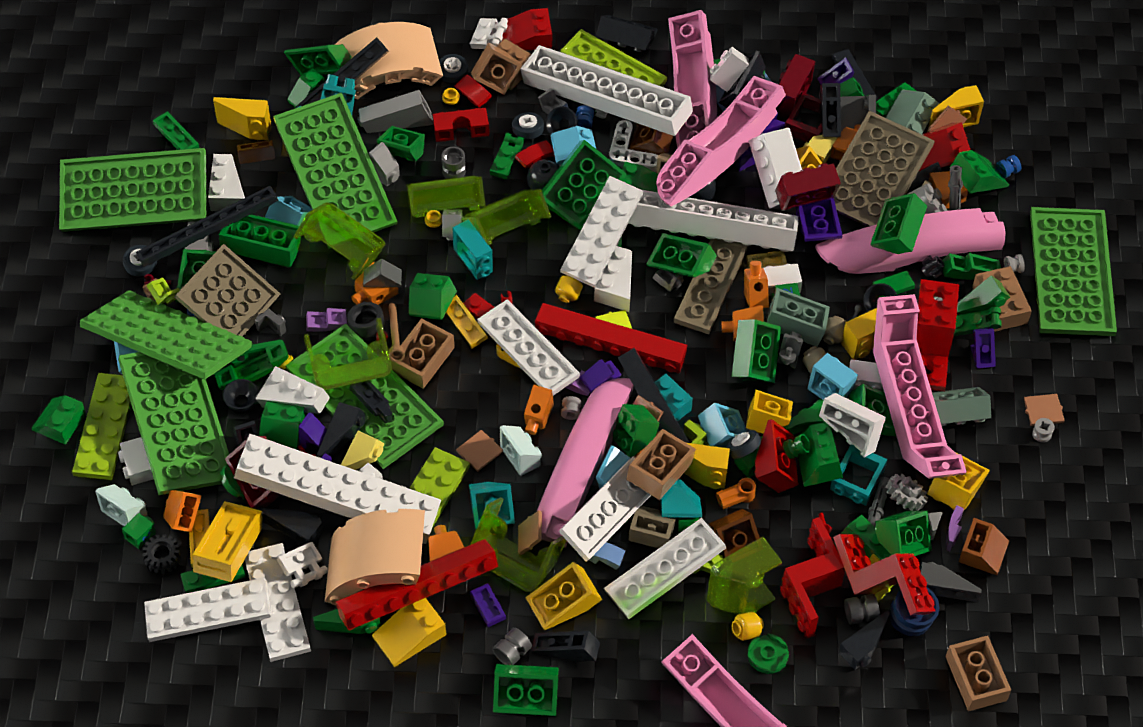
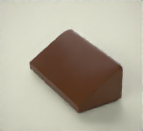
(256, 152)

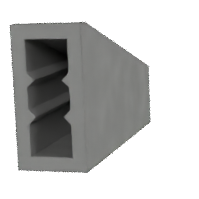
(402, 112)

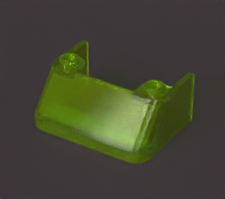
(445, 195)
(509, 213)
(343, 235)
(376, 366)
(523, 570)
(737, 579)

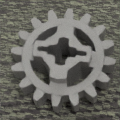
(906, 492)

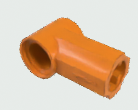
(735, 494)

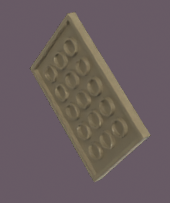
(878, 167)

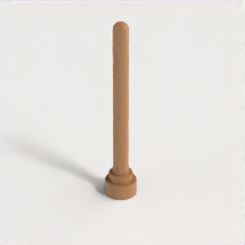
(396, 351)

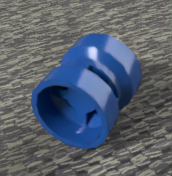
(585, 115)
(1008, 166)

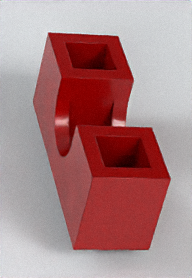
(474, 120)

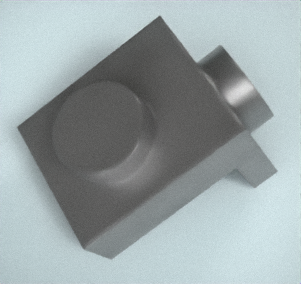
(549, 101)
(668, 279)
(270, 319)

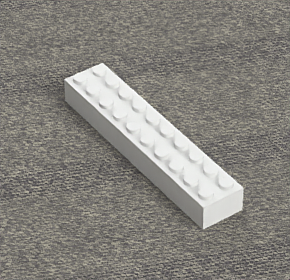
(607, 90)
(717, 221)
(327, 483)

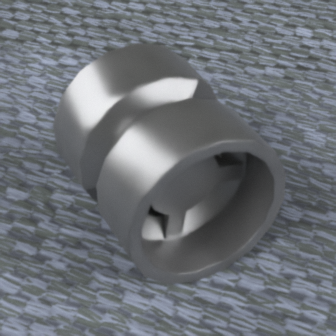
(453, 162)
(860, 609)
(515, 644)

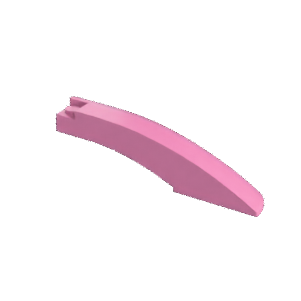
(691, 68)
(720, 143)
(938, 236)
(582, 456)
(715, 688)

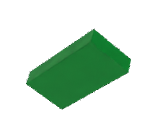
(899, 282)

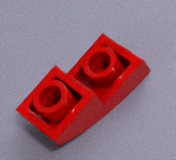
(473, 91)
(534, 153)

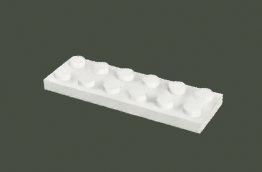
(601, 231)
(528, 347)
(604, 513)
(665, 568)
(207, 609)
(285, 628)

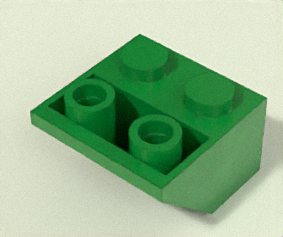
(634, 429)

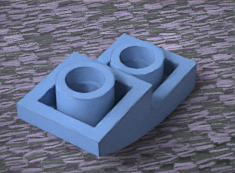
(609, 555)

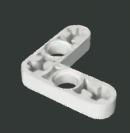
(622, 150)

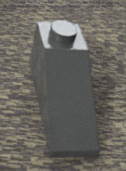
(948, 584)

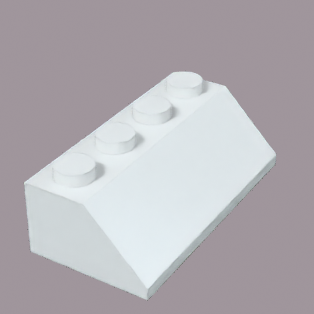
(774, 156)

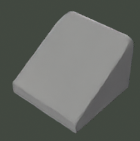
(934, 519)

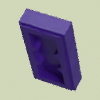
(487, 605)

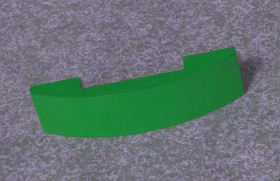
(255, 368)

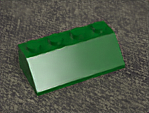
(262, 239)

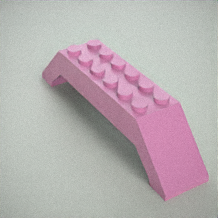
(909, 390)

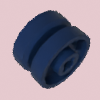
(911, 624)

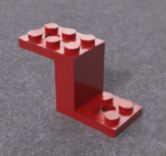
(936, 328)
(812, 577)
(872, 578)

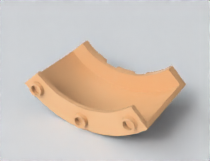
(409, 56)
(374, 552)

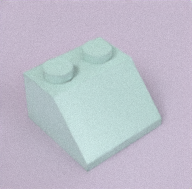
(519, 449)
(119, 504)

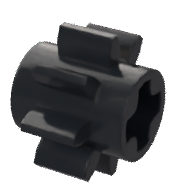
(932, 266)

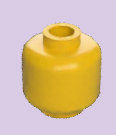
(568, 289)
(747, 626)

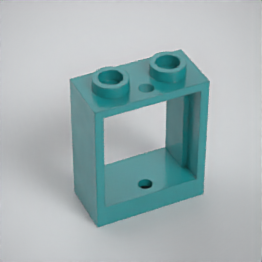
(472, 249)
(871, 462)

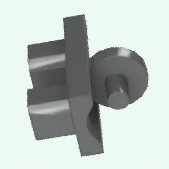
(790, 349)

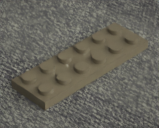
(710, 289)

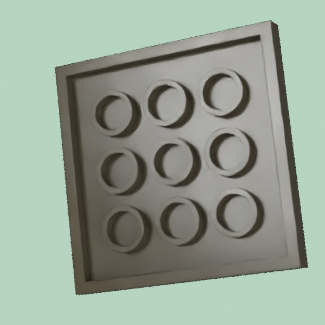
(227, 293)

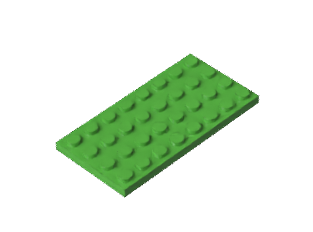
(334, 161)
(132, 190)
(1072, 271)
(166, 334)
(411, 416)
(175, 423)

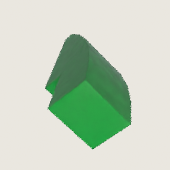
(968, 266)

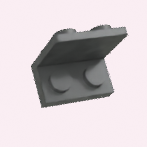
(855, 109)

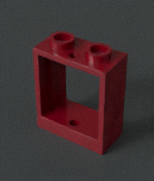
(798, 128)

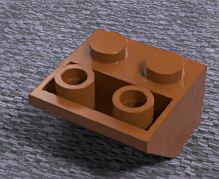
(984, 547)

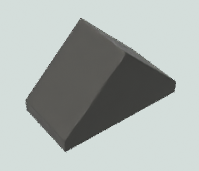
(382, 275)

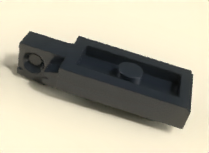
(372, 400)

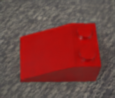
(530, 29)
(948, 143)
(772, 463)

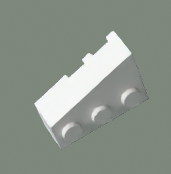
(224, 183)
(615, 281)
(292, 390)
(854, 422)

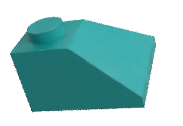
(487, 492)
(680, 502)

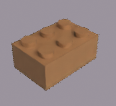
(1016, 309)
(424, 353)
(660, 464)
(978, 673)

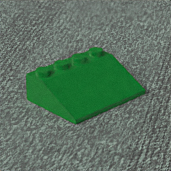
(579, 183)

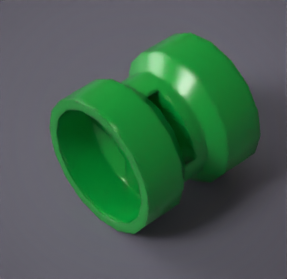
(798, 446)

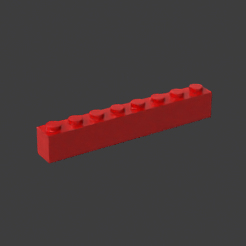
(610, 337)
(433, 578)

